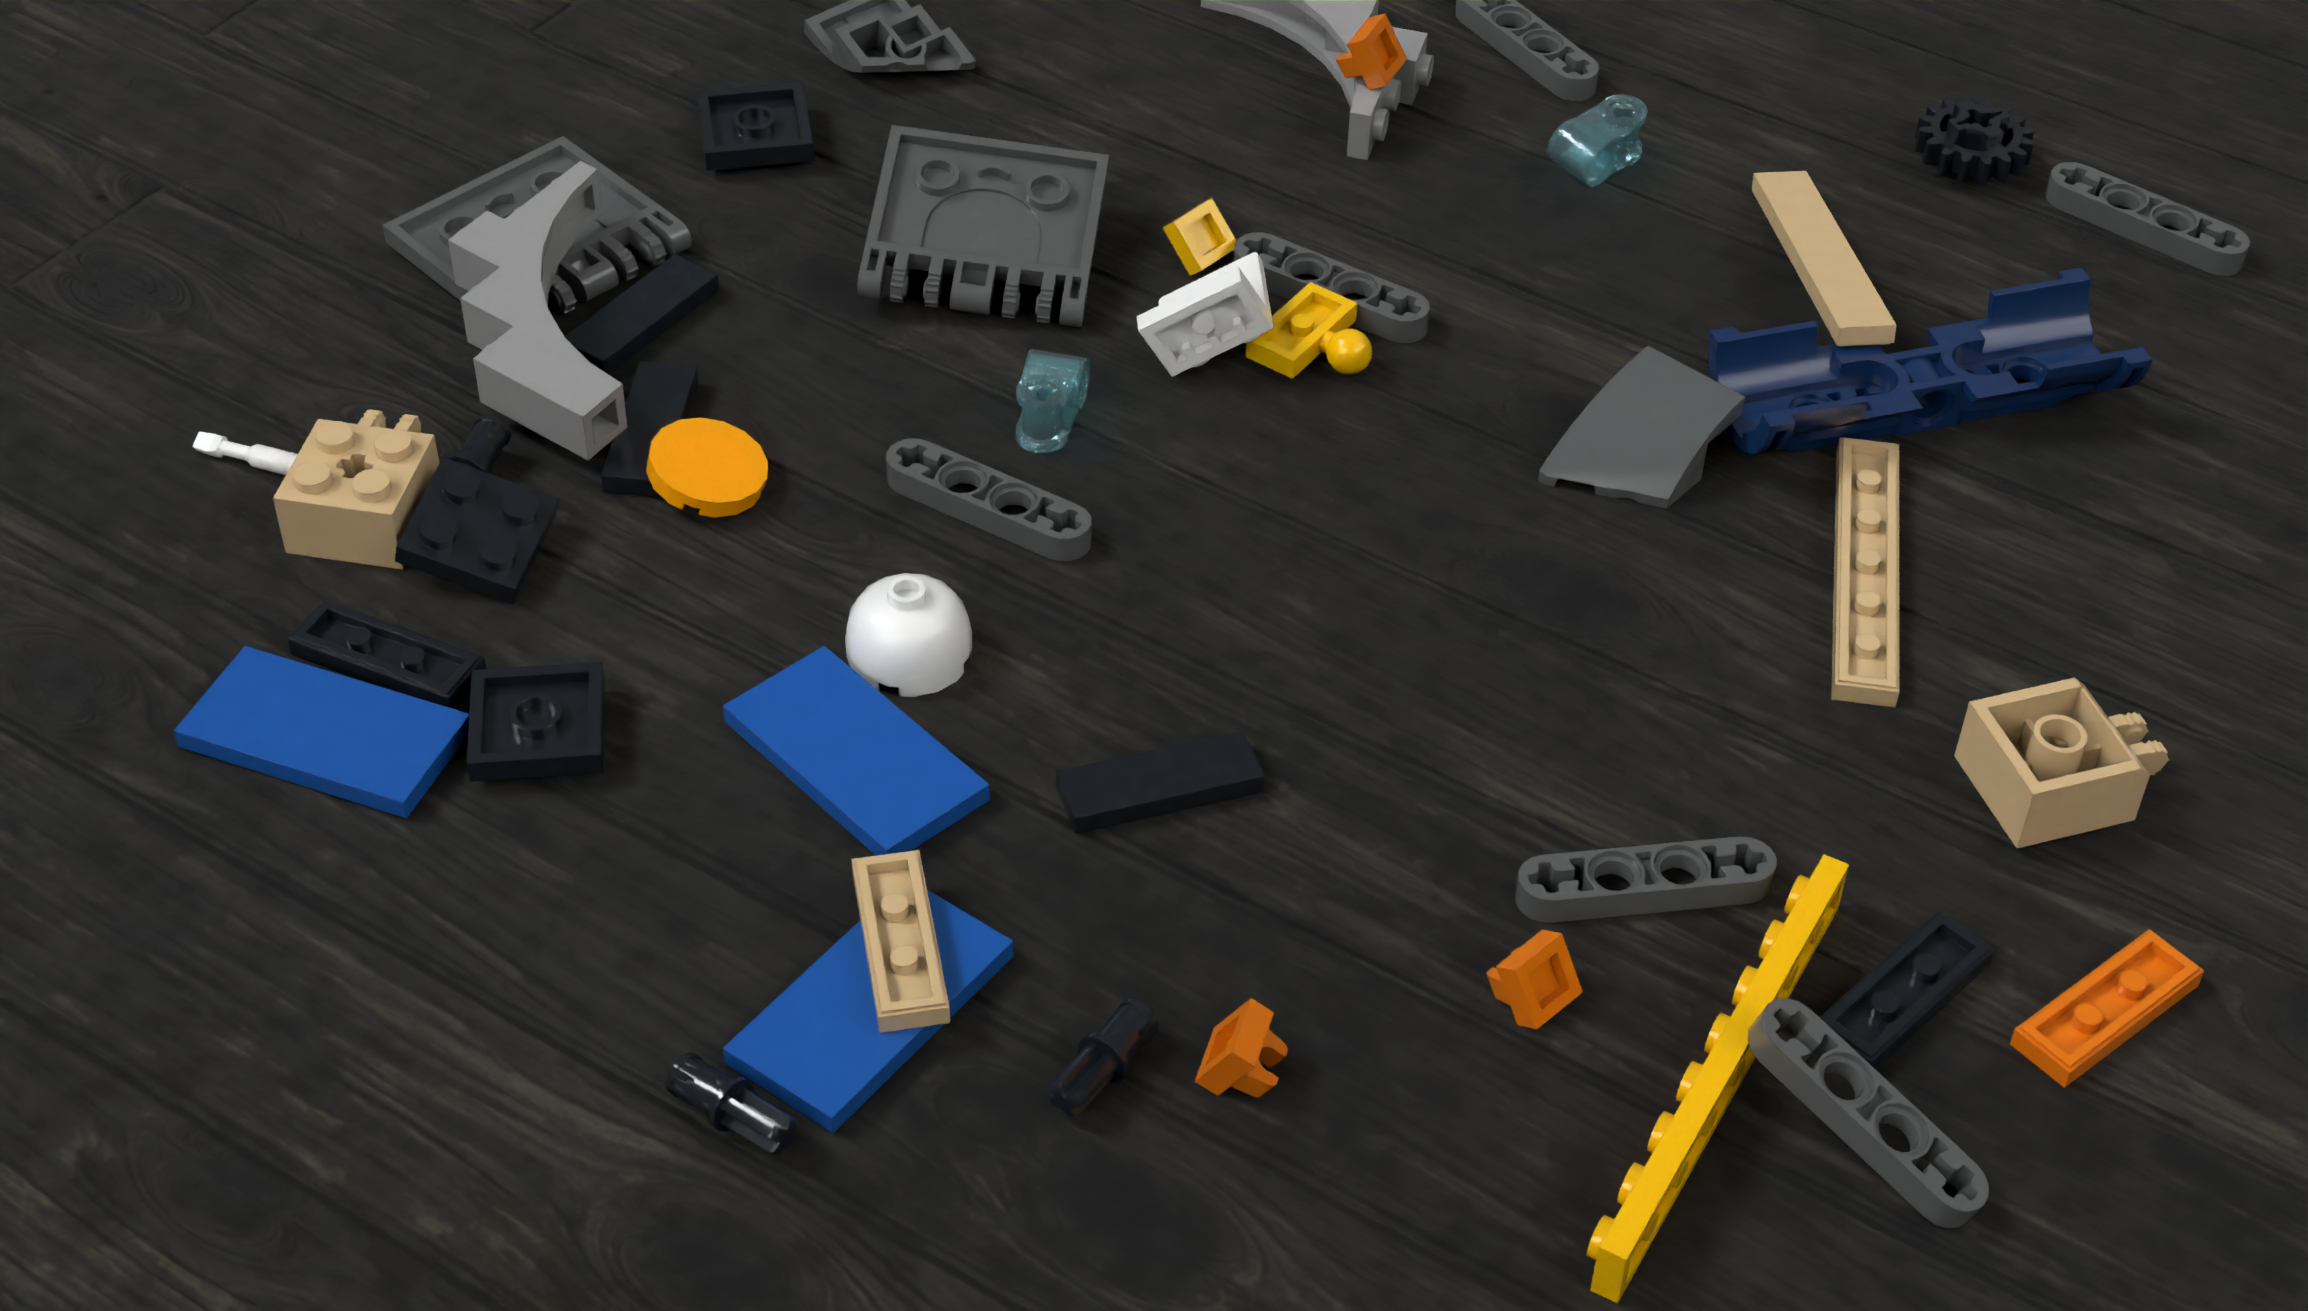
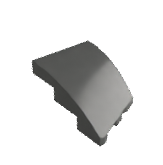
(886, 38)
(1645, 432)

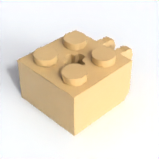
(355, 489)
(2056, 761)

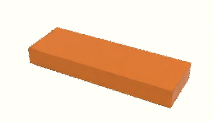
(2106, 1008)

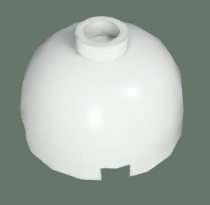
(909, 634)

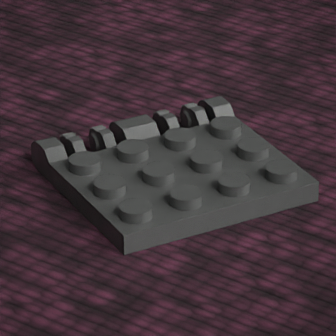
(985, 217)
(591, 261)

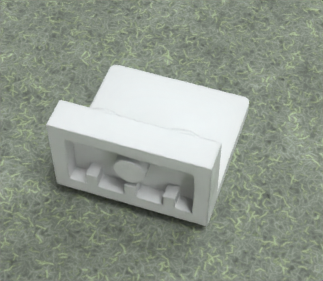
(1209, 315)

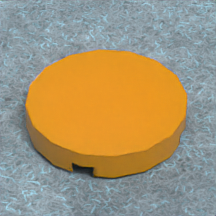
(707, 467)

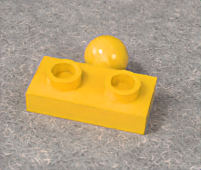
(1306, 327)

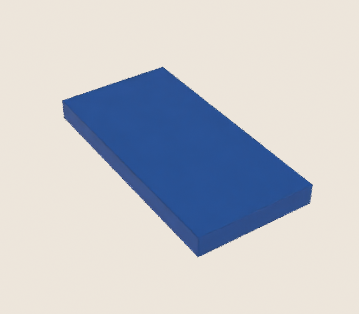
(324, 731)
(856, 754)
(822, 1035)

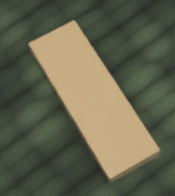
(900, 941)

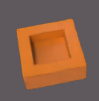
(1373, 53)
(1536, 979)
(1237, 1050)

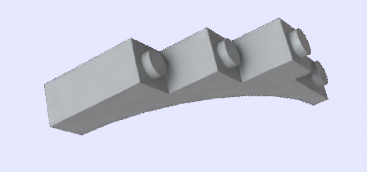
(1324, 31)
(525, 359)

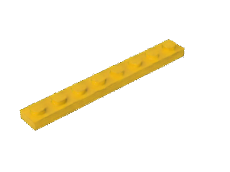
(1709, 1088)

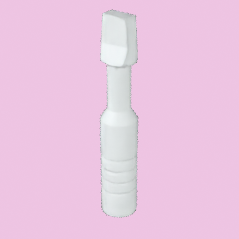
(257, 456)

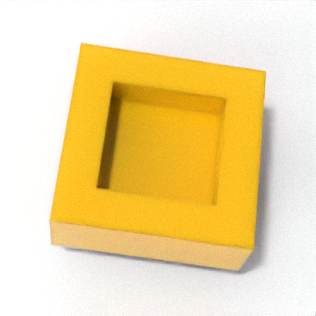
(1200, 236)

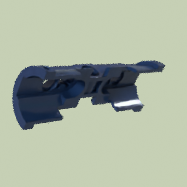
(1814, 394)

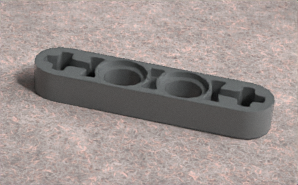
(1562, 70)
(2201, 239)
(1386, 312)
(1048, 527)
(1648, 888)
(1859, 1119)

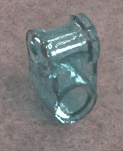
(1600, 139)
(1050, 397)

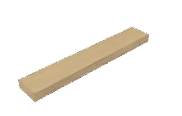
(1823, 259)
(1866, 573)

